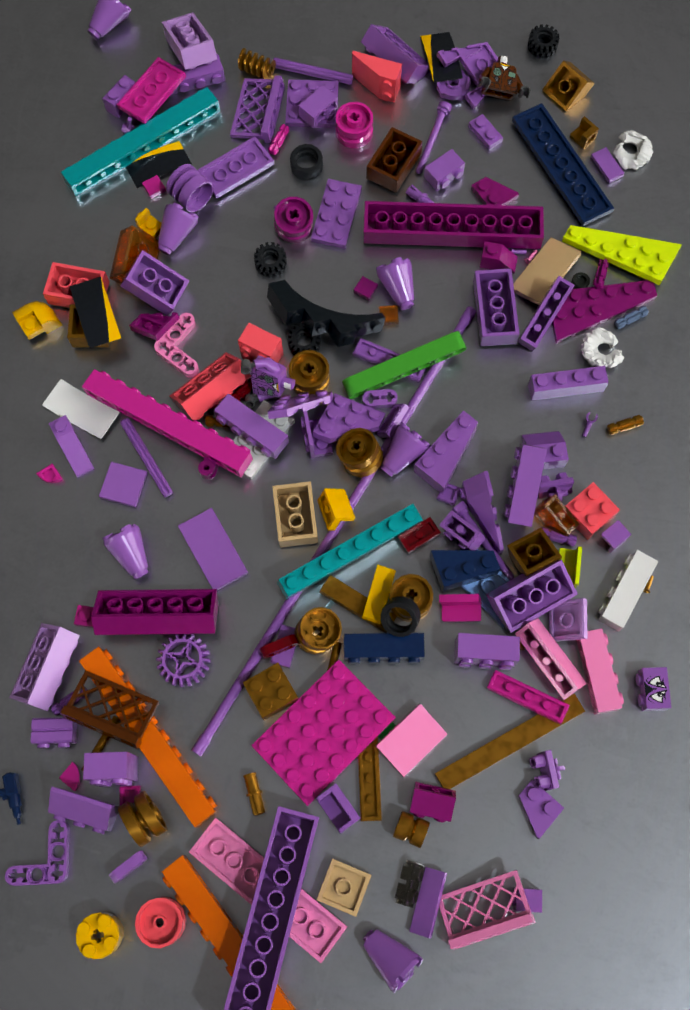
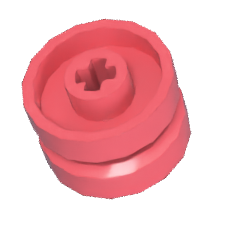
(147, 922)

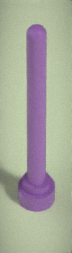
(442, 110)
(462, 510)

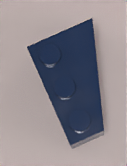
(463, 567)

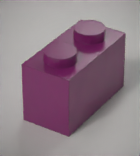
(432, 802)

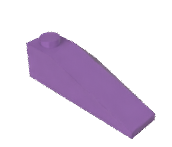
(478, 496)

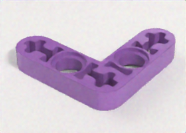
(49, 868)

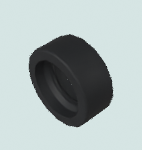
(306, 150)
(406, 604)

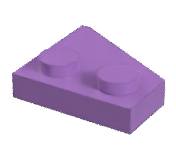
(539, 807)

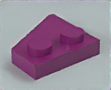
(493, 193)

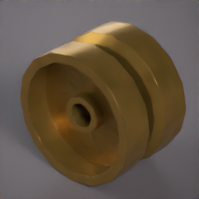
(310, 372)
(359, 452)
(412, 586)
(142, 819)

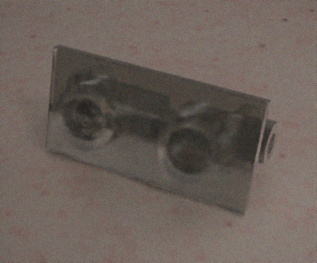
(408, 894)

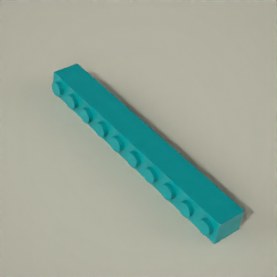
(140, 141)

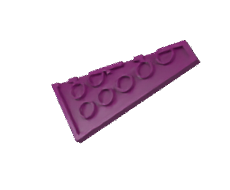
(593, 306)

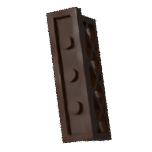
(101, 725)

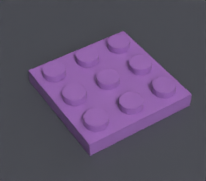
(300, 90)

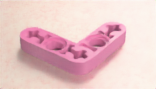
(172, 343)

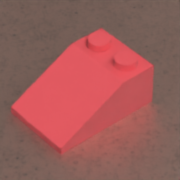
(377, 75)

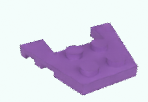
(474, 60)

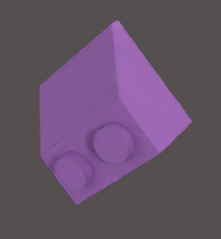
(556, 448)

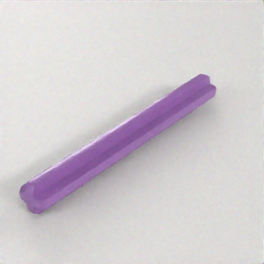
(313, 71)
(146, 457)

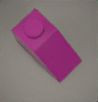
(497, 257)

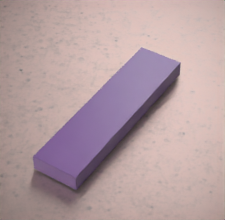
(376, 354)

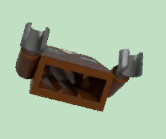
(502, 81)

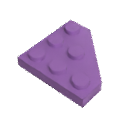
(287, 405)
(345, 415)

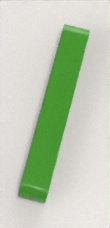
(404, 365)

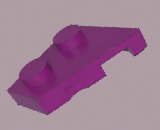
(153, 325)

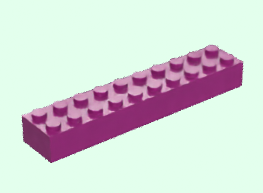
(453, 224)

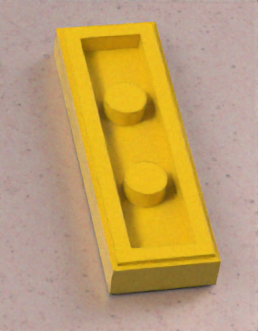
(378, 593)

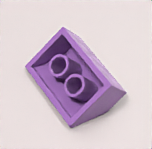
(82, 810)

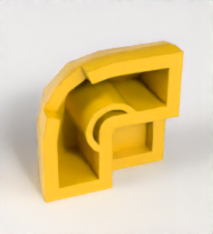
(36, 318)

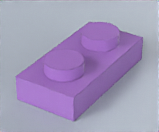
(485, 132)

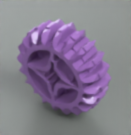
(167, 653)

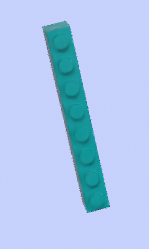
(349, 551)

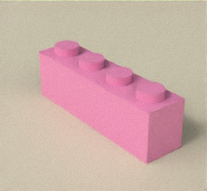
(550, 658)
(599, 672)

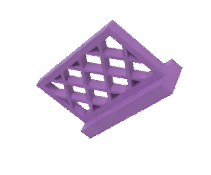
(274, 97)

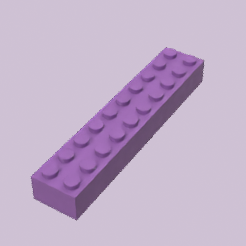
(272, 911)

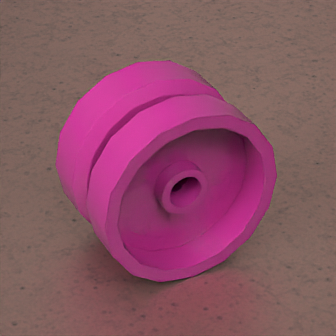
(354, 125)

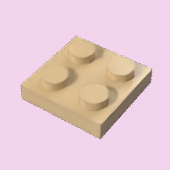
(344, 887)

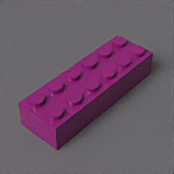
(155, 612)

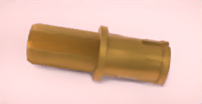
(254, 794)

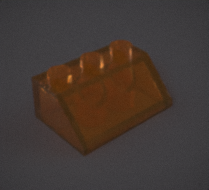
(129, 245)

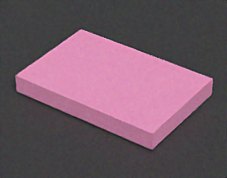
(411, 740)

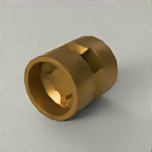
(411, 829)

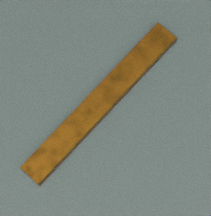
(504, 746)

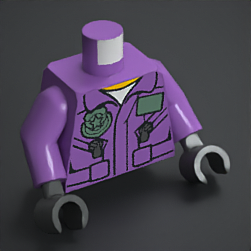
(267, 378)

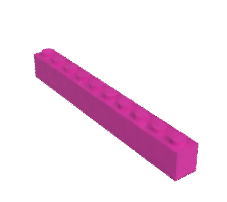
(167, 422)

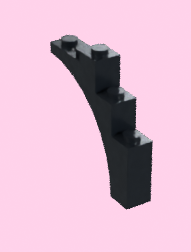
(318, 320)

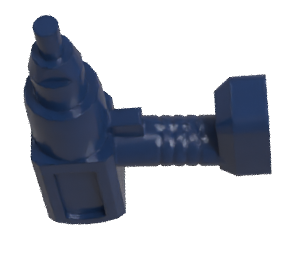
(12, 793)

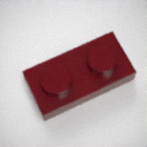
(419, 535)

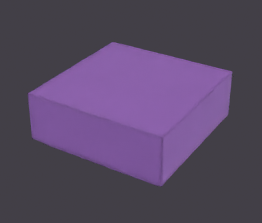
(450, 495)

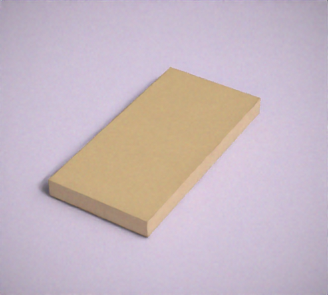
(551, 261)

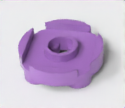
(456, 92)

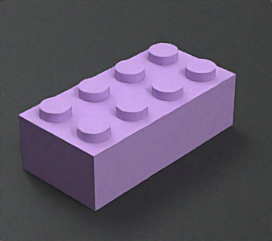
(189, 41)

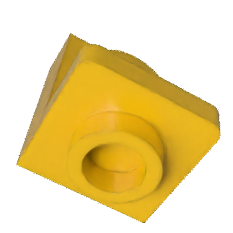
(148, 223)

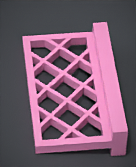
(490, 929)

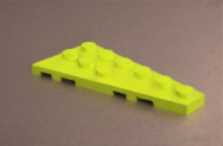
(634, 254)

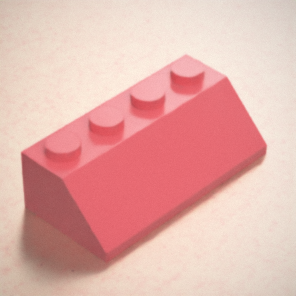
(210, 386)

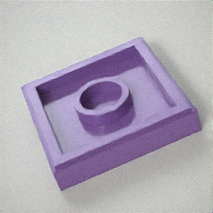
(123, 484)

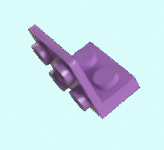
(313, 445)

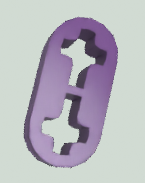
(379, 398)
(128, 866)

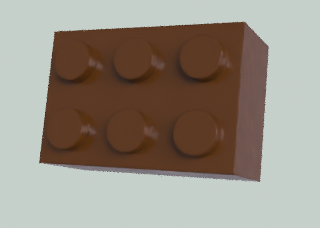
(394, 159)

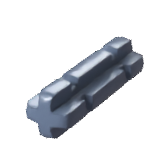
(631, 317)

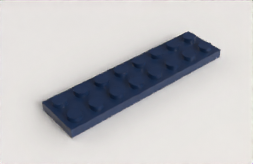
(562, 164)

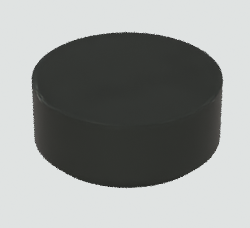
(580, 280)

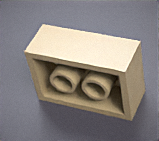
(295, 514)

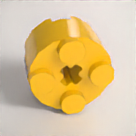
(87, 932)

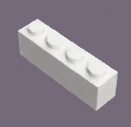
(627, 591)

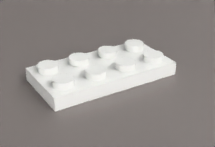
(259, 458)

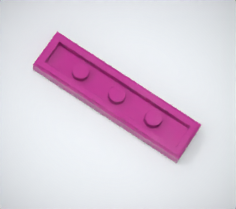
(528, 697)

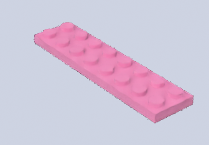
(240, 868)

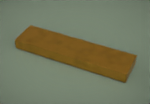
(348, 598)
(369, 783)

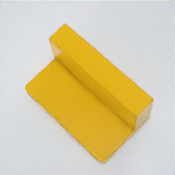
(335, 507)

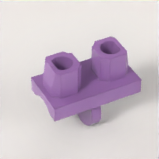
(561, 486)
(549, 770)

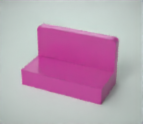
(460, 607)

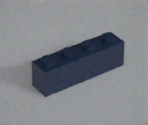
(383, 647)

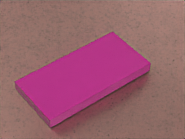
(151, 90)

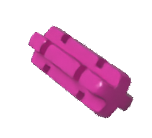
(278, 139)

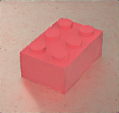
(62, 276)

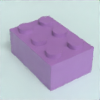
(154, 283)
(486, 651)
(111, 768)

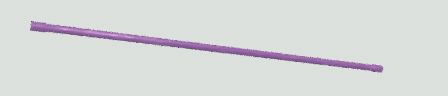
(205, 738)

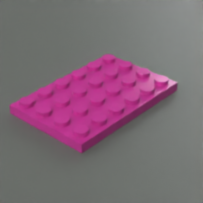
(323, 732)

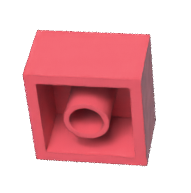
(259, 342)
(592, 510)

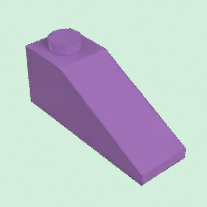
(71, 446)

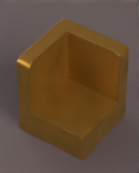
(585, 133)

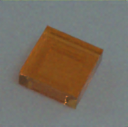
(390, 314)

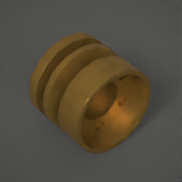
(326, 623)

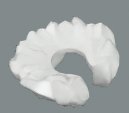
(635, 160)
(590, 348)

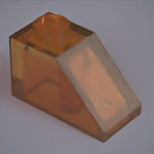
(555, 516)

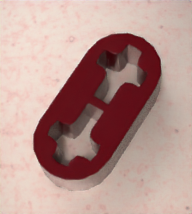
(279, 646)

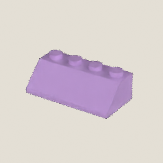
(44, 666)

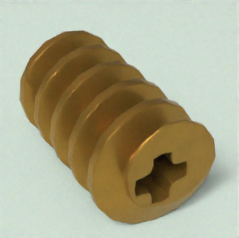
(254, 65)

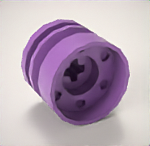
(189, 188)

